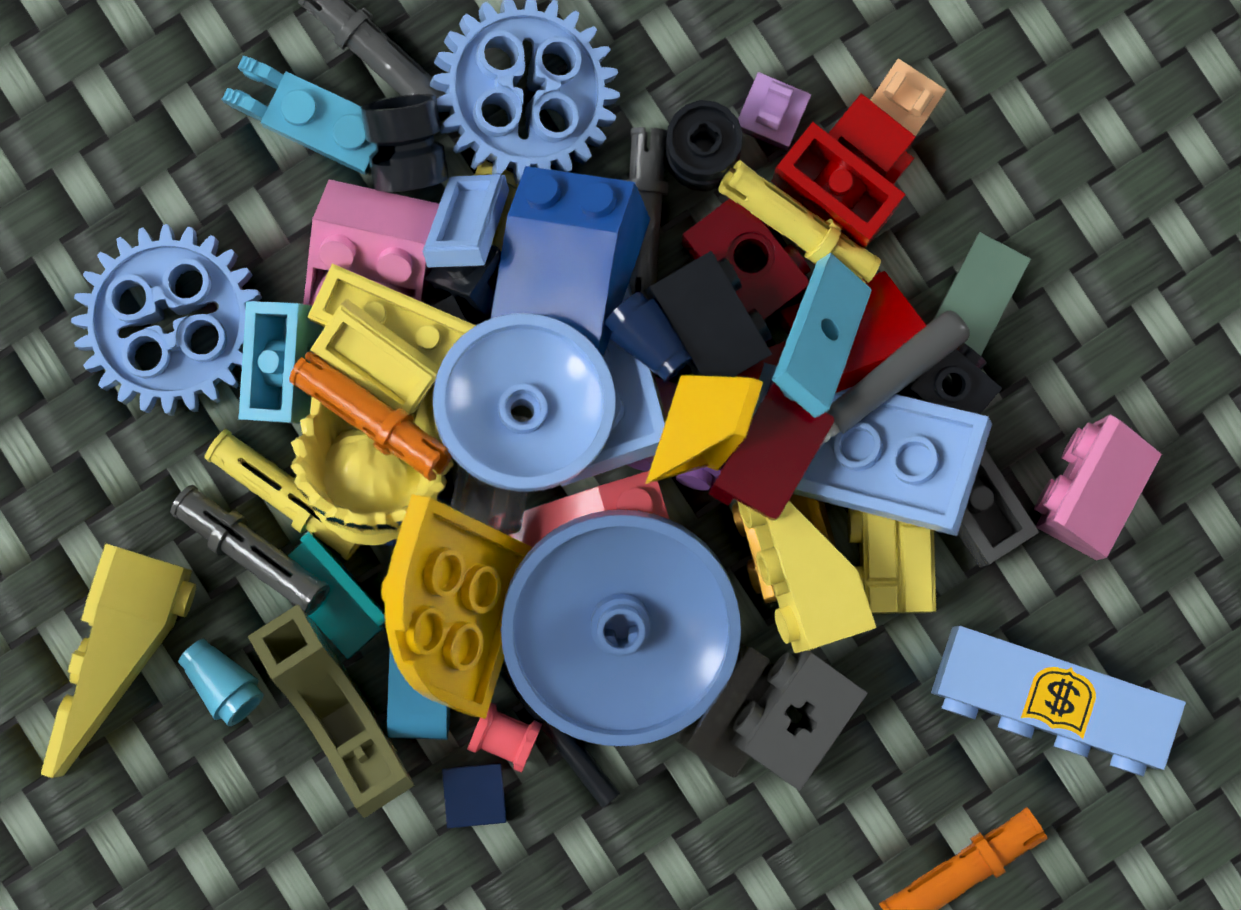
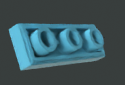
(822, 335)

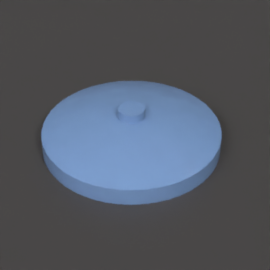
(620, 627)

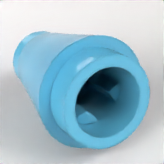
(221, 683)

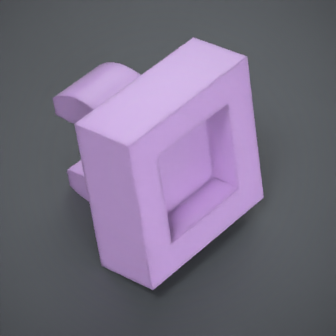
(773, 111)

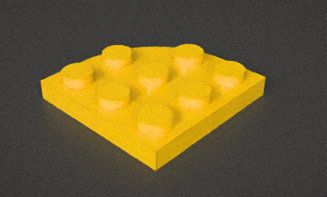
(448, 603)

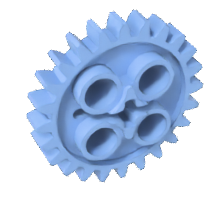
(474, 83)
(156, 269)

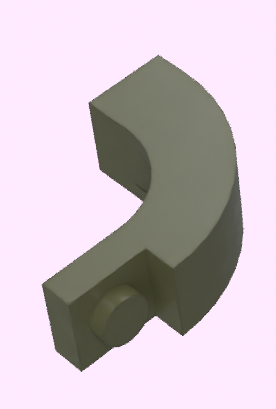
(332, 708)

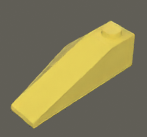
(130, 615)

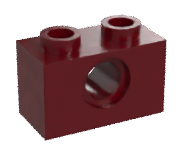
(735, 227)

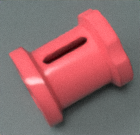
(505, 737)

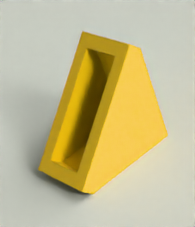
(704, 424)

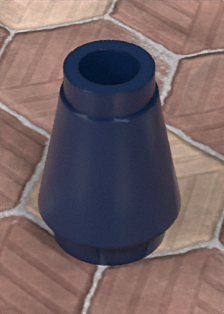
(648, 336)

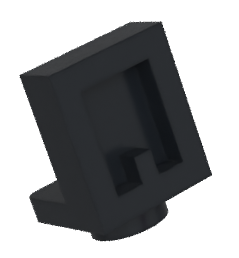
(469, 286)

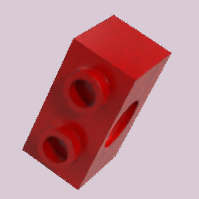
(837, 185)

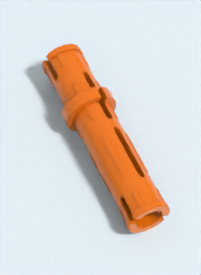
(389, 428)
(972, 865)

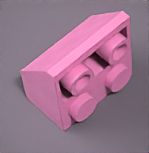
(371, 236)
(1098, 487)

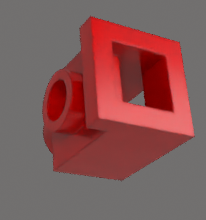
(875, 138)

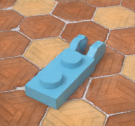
(306, 115)

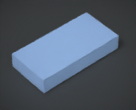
(466, 221)

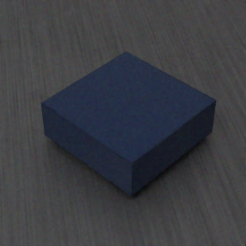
(474, 795)

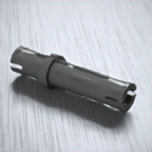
(357, 32)
(648, 174)
(230, 535)

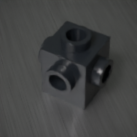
(970, 386)

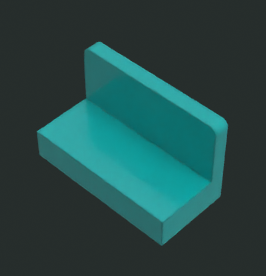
(349, 612)

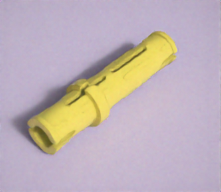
(796, 221)
(231, 453)

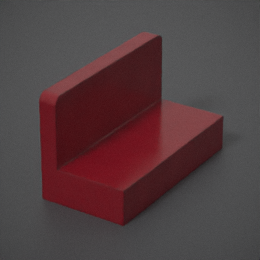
(772, 455)

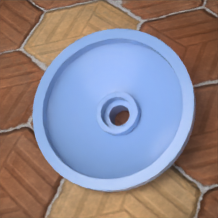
(532, 365)

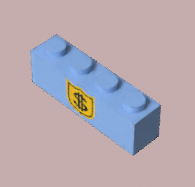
(1057, 698)

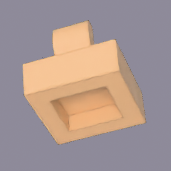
(908, 96)

